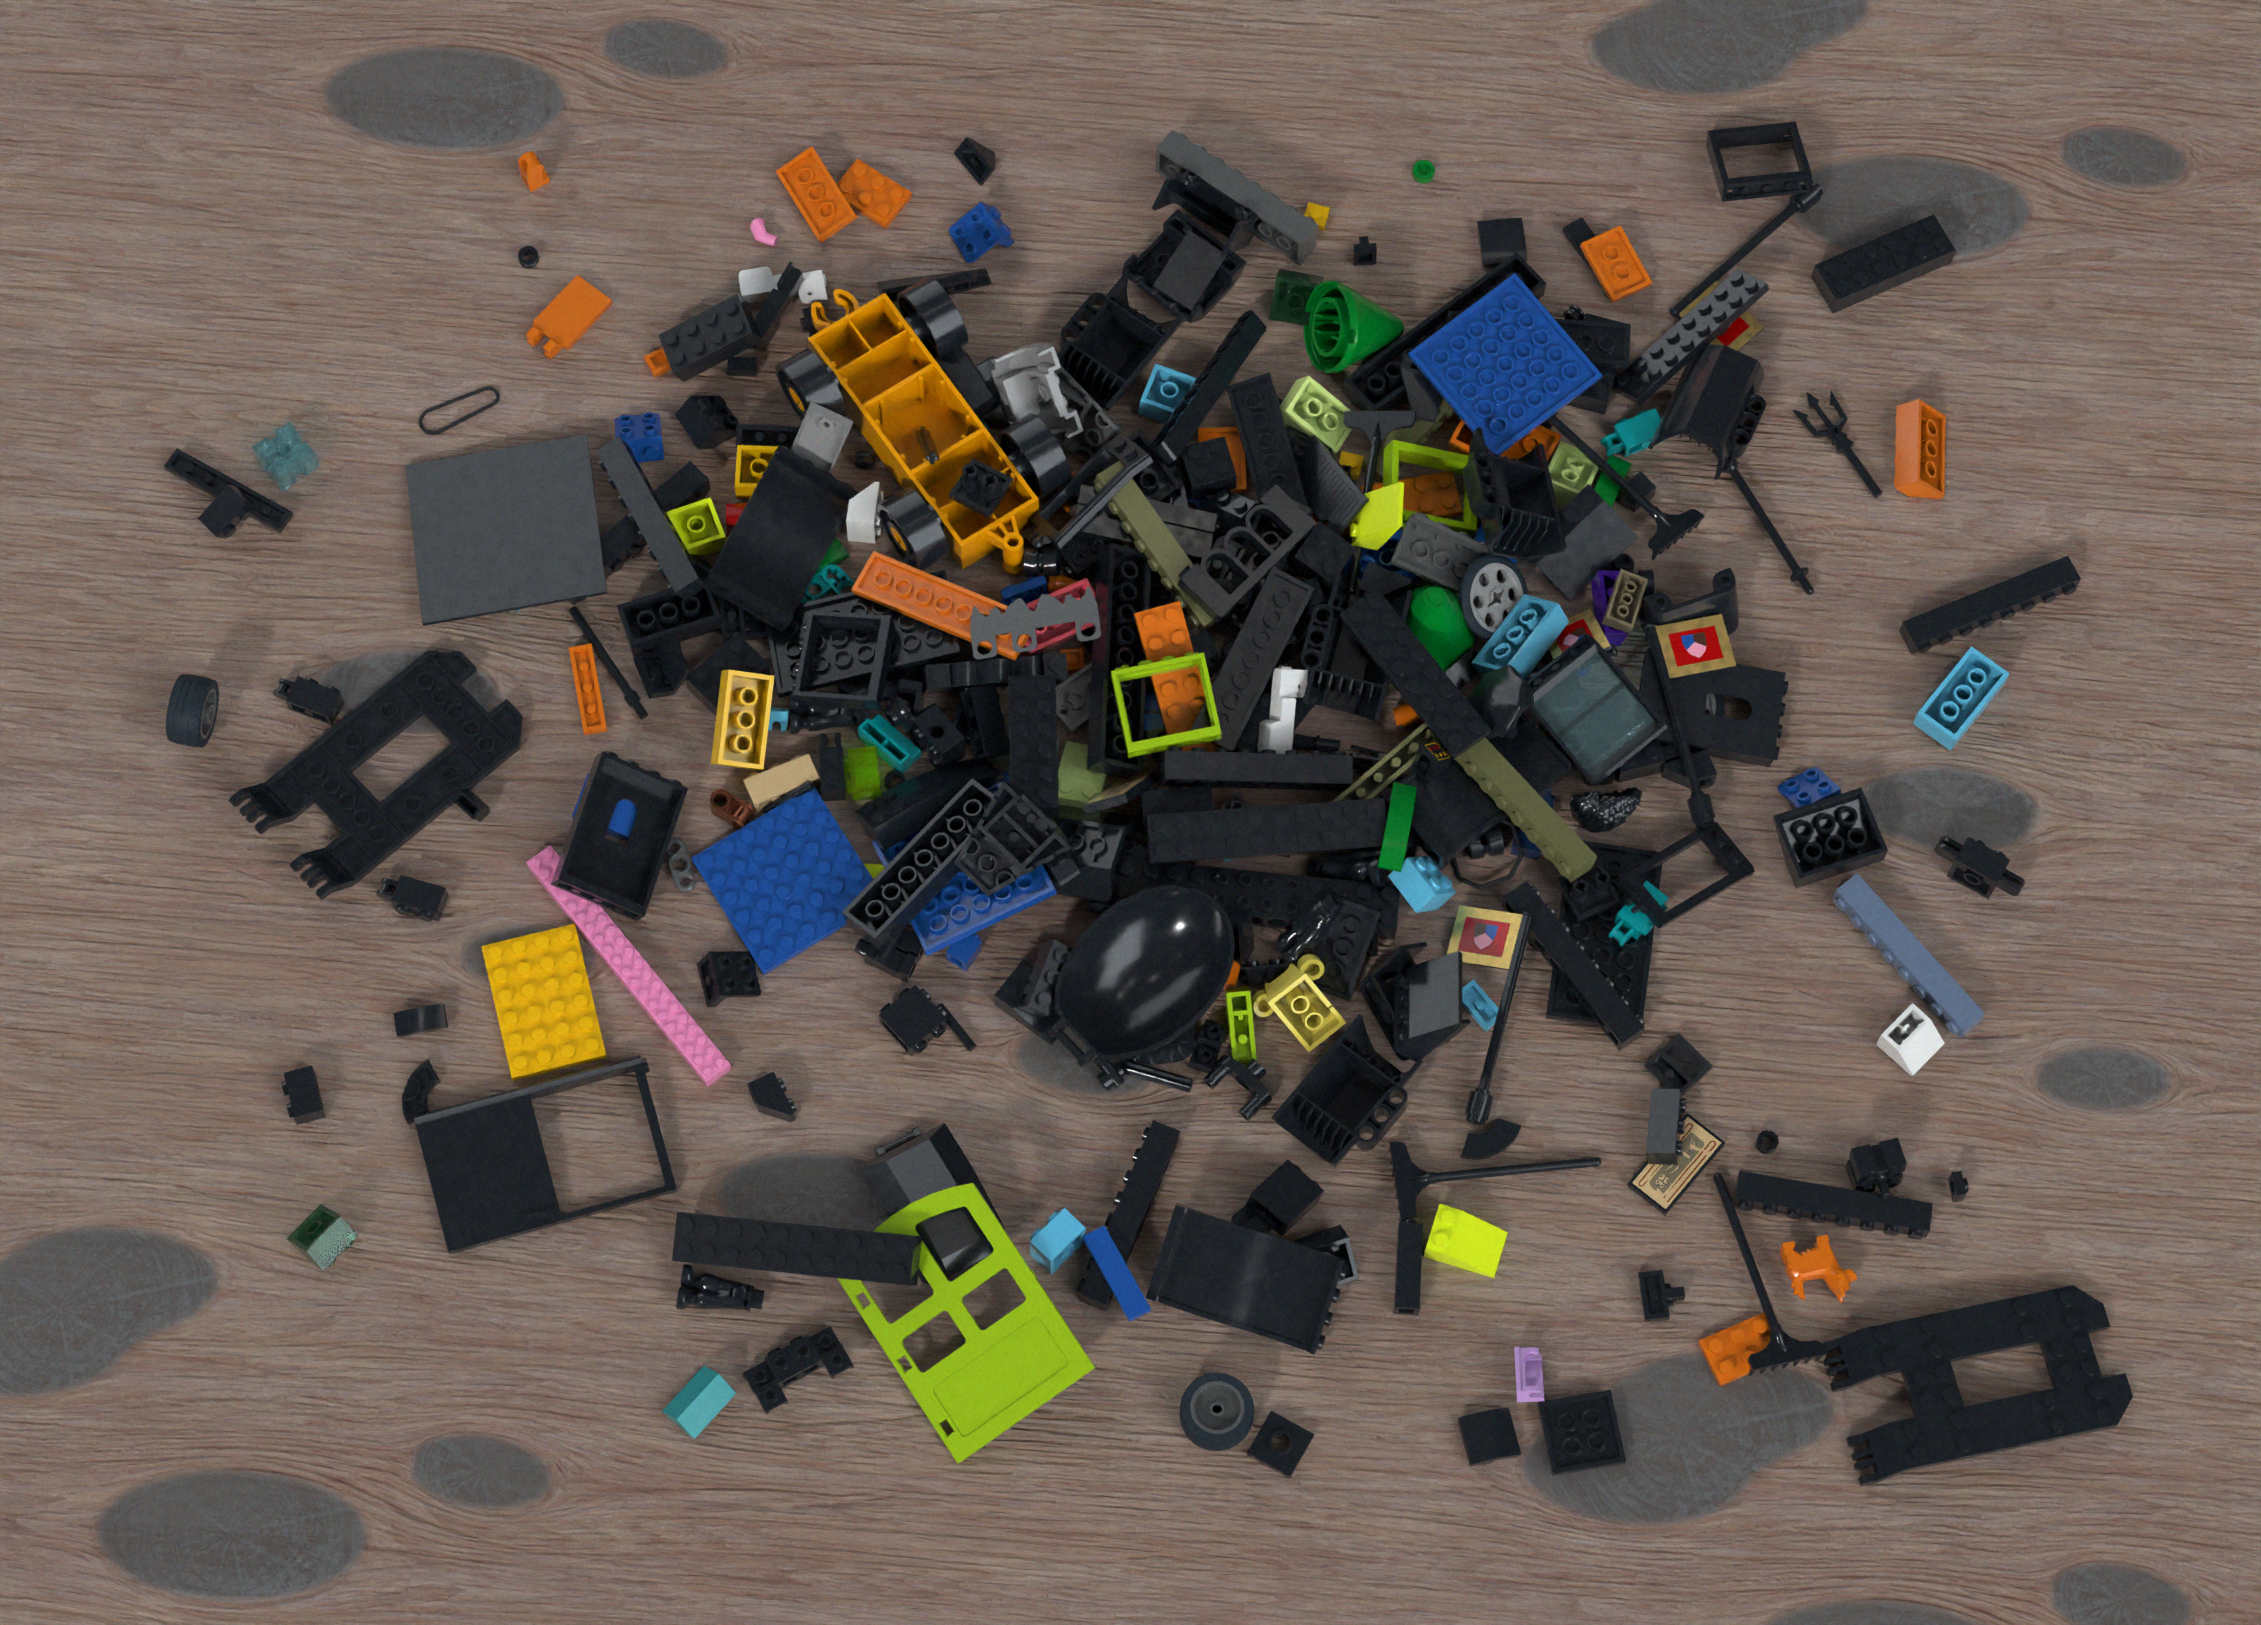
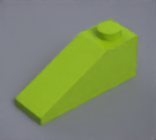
(1240, 1023)

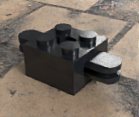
(1979, 867)

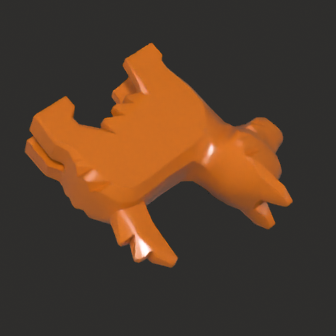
(1816, 1264)

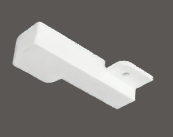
(758, 283)
(1277, 731)

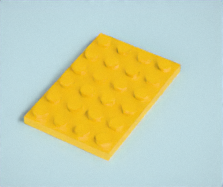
(543, 1002)

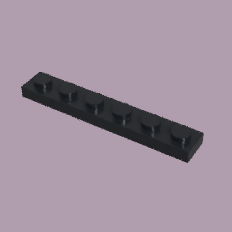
(214, 483)

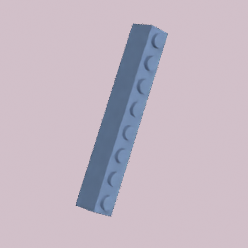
(1908, 956)

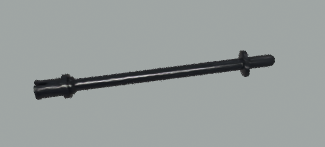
(1799, 574)

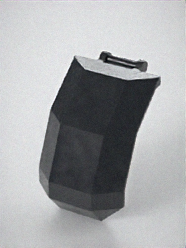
(921, 1166)

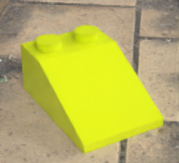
(1379, 517)
(1465, 1241)

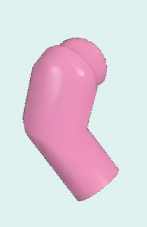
(760, 234)

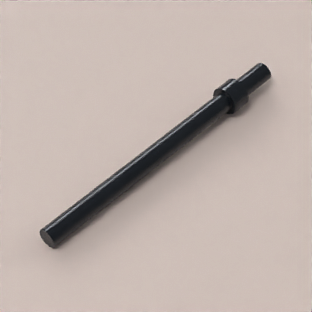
(631, 696)

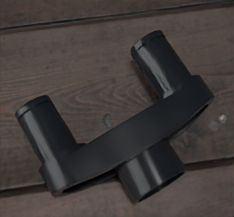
(1248, 1077)

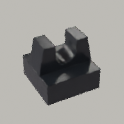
(1364, 252)

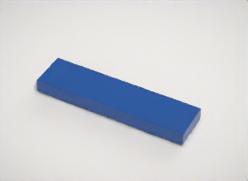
(1116, 1273)

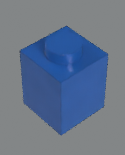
(964, 951)

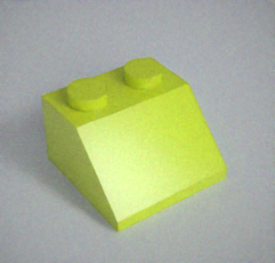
(699, 527)

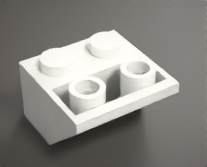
(862, 515)
(1911, 1040)

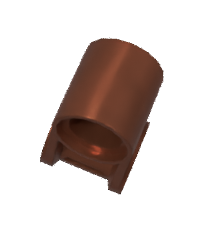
(734, 812)

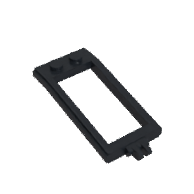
(1121, 449)
(1720, 846)

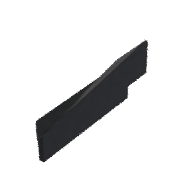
(951, 282)

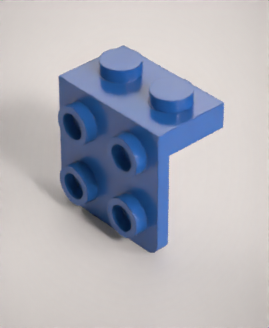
(980, 231)
(642, 435)
(1027, 591)
(1808, 788)

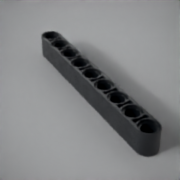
(1208, 387)

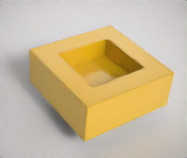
(1318, 213)
(1352, 460)

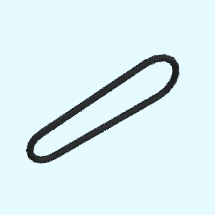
(453, 401)

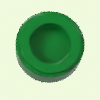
(1423, 171)

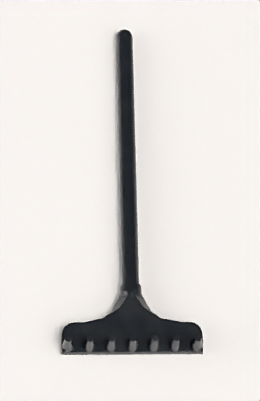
(1376, 426)
(1669, 526)
(1411, 1179)
(1781, 1348)

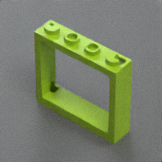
(1432, 458)
(1182, 739)

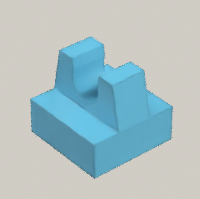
(779, 715)

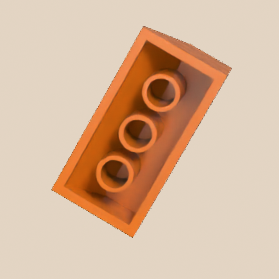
(1920, 450)

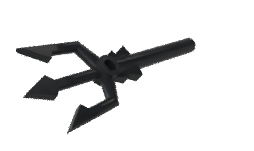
(1838, 438)

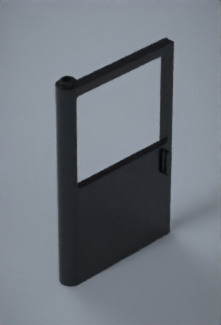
(493, 1167)

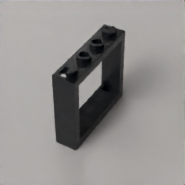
(1760, 185)
(807, 648)

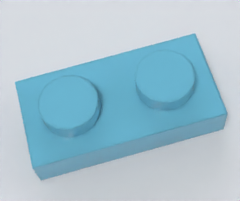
(1479, 1005)

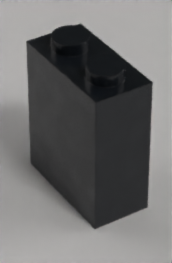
(1284, 1197)

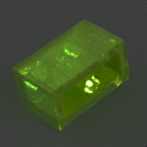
(864, 773)

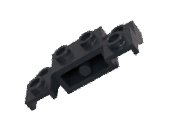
(793, 1363)

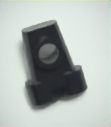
(1111, 1075)

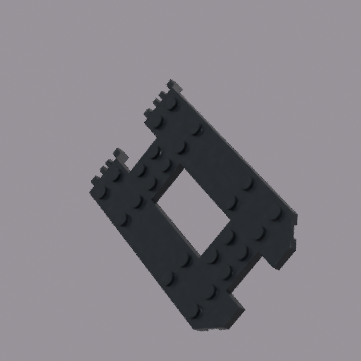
(376, 828)
(1942, 1425)

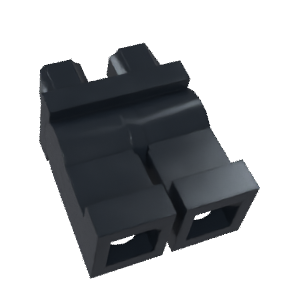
(897, 958)

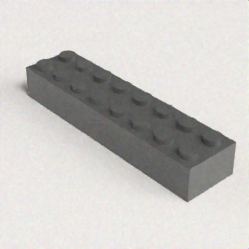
(1275, 221)

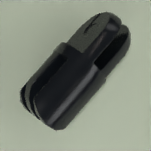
(1371, 760)

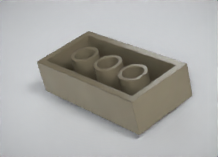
(1625, 601)

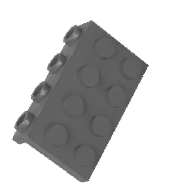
(1436, 552)

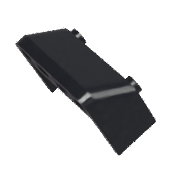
(1209, 206)
(1379, 990)

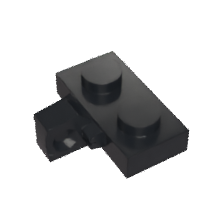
(1657, 1295)

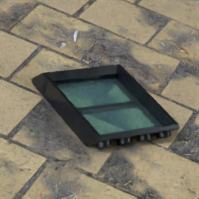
(1592, 710)

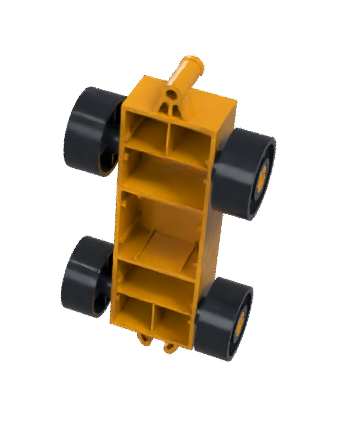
(888, 382)

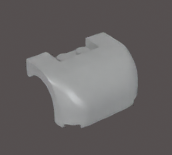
(1029, 385)

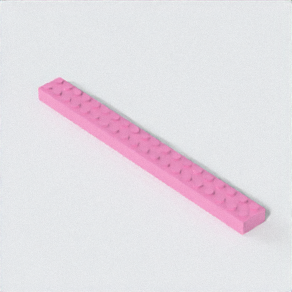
(634, 973)

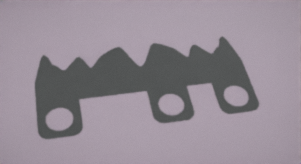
(1021, 620)

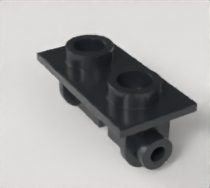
(1255, 971)

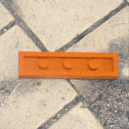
(587, 689)

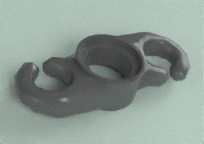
(678, 875)

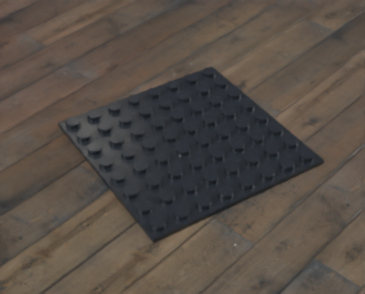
(505, 530)

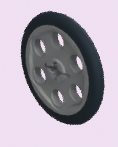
(1471, 587)

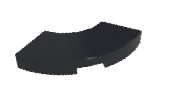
(417, 1091)
(1491, 1142)

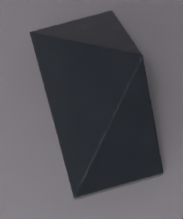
(976, 159)

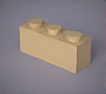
(780, 779)

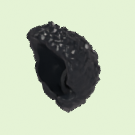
(1604, 811)

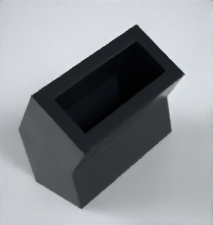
(466, 794)

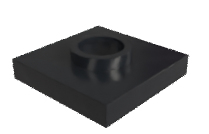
(1280, 1461)

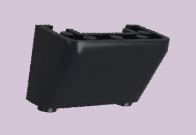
(1659, 609)

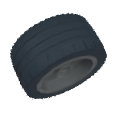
(192, 710)
(1222, 1394)

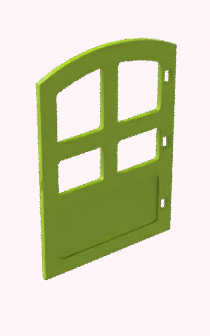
(998, 1370)

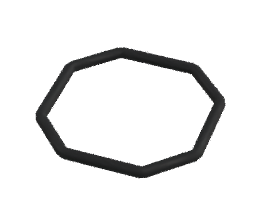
(1499, 880)

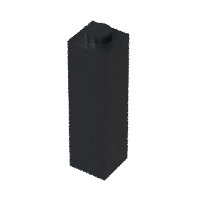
(1408, 1267)

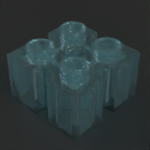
(285, 456)

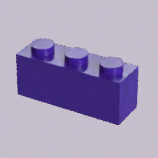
(1601, 591)

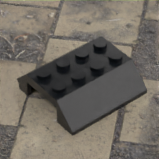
(1154, 259)

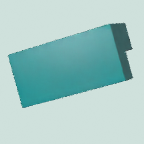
(889, 743)
(699, 1401)

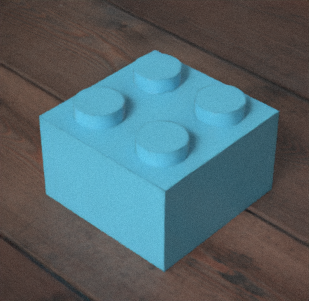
(1164, 393)
(1422, 884)
(1057, 1240)

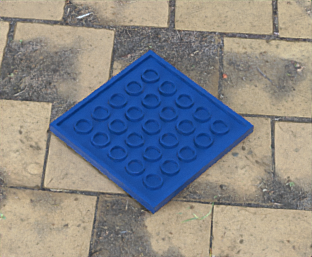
(1505, 365)
(785, 879)
(964, 908)

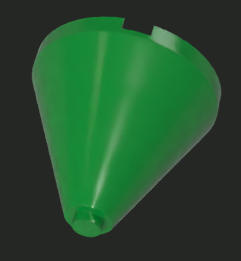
(1345, 327)
(1439, 623)

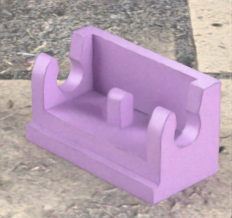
(1528, 1375)

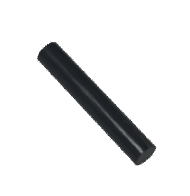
(800, 790)
(958, 1030)

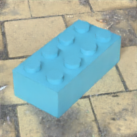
(1522, 636)
(1961, 698)

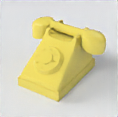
(1300, 1002)

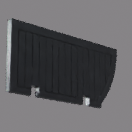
(1329, 488)

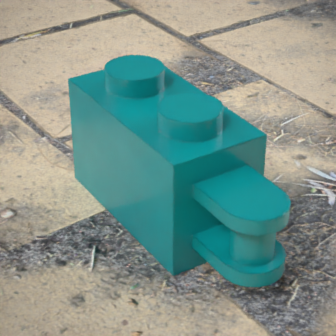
(1632, 434)
(1636, 923)

